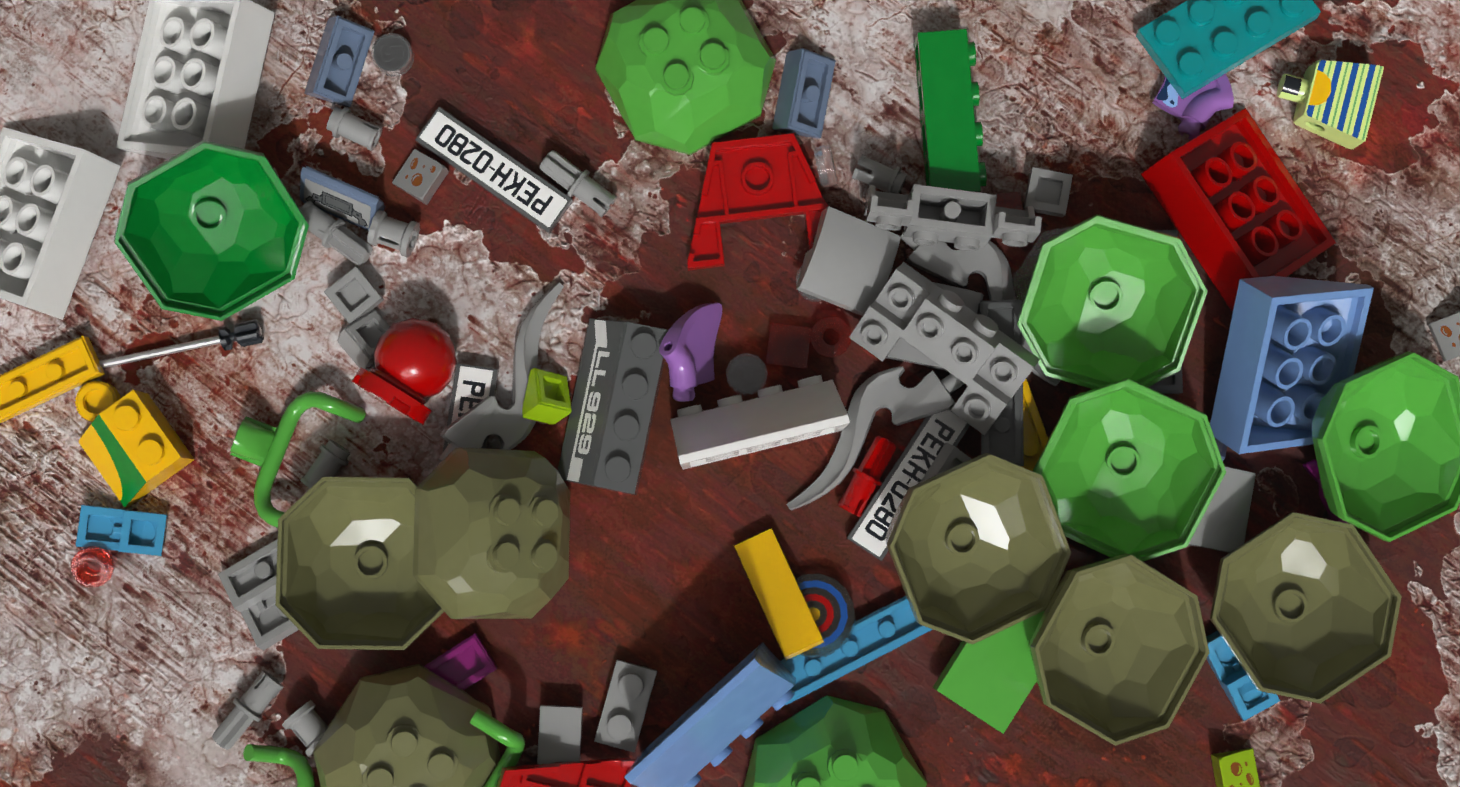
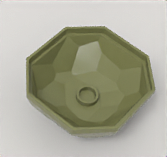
(492, 533)
(978, 548)
(351, 565)
(1305, 607)
(1118, 648)
(406, 733)

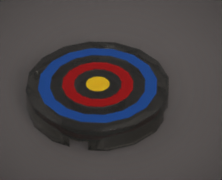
(831, 610)

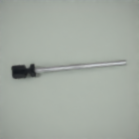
(245, 334)

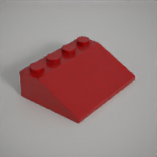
(1237, 205)

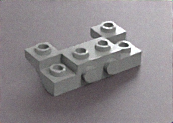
(952, 217)
(952, 337)

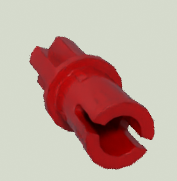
(867, 476)

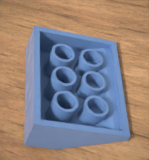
(1283, 356)
(715, 722)

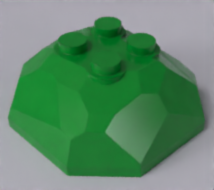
(211, 230)

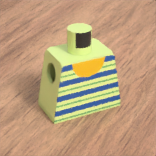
(1334, 99)

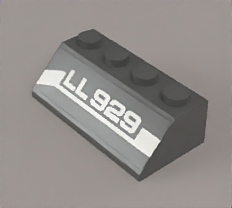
(613, 406)

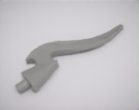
(957, 265)
(879, 392)
(487, 415)

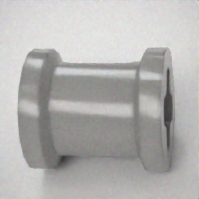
(393, 233)
(306, 726)

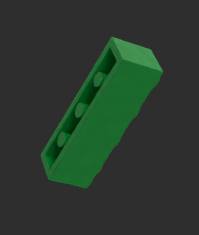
(947, 110)

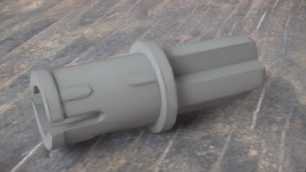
(577, 183)
(336, 235)
(247, 710)

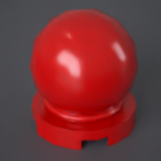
(411, 364)

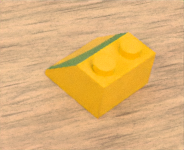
(134, 447)

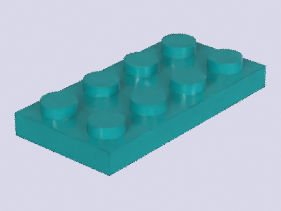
(1214, 36)

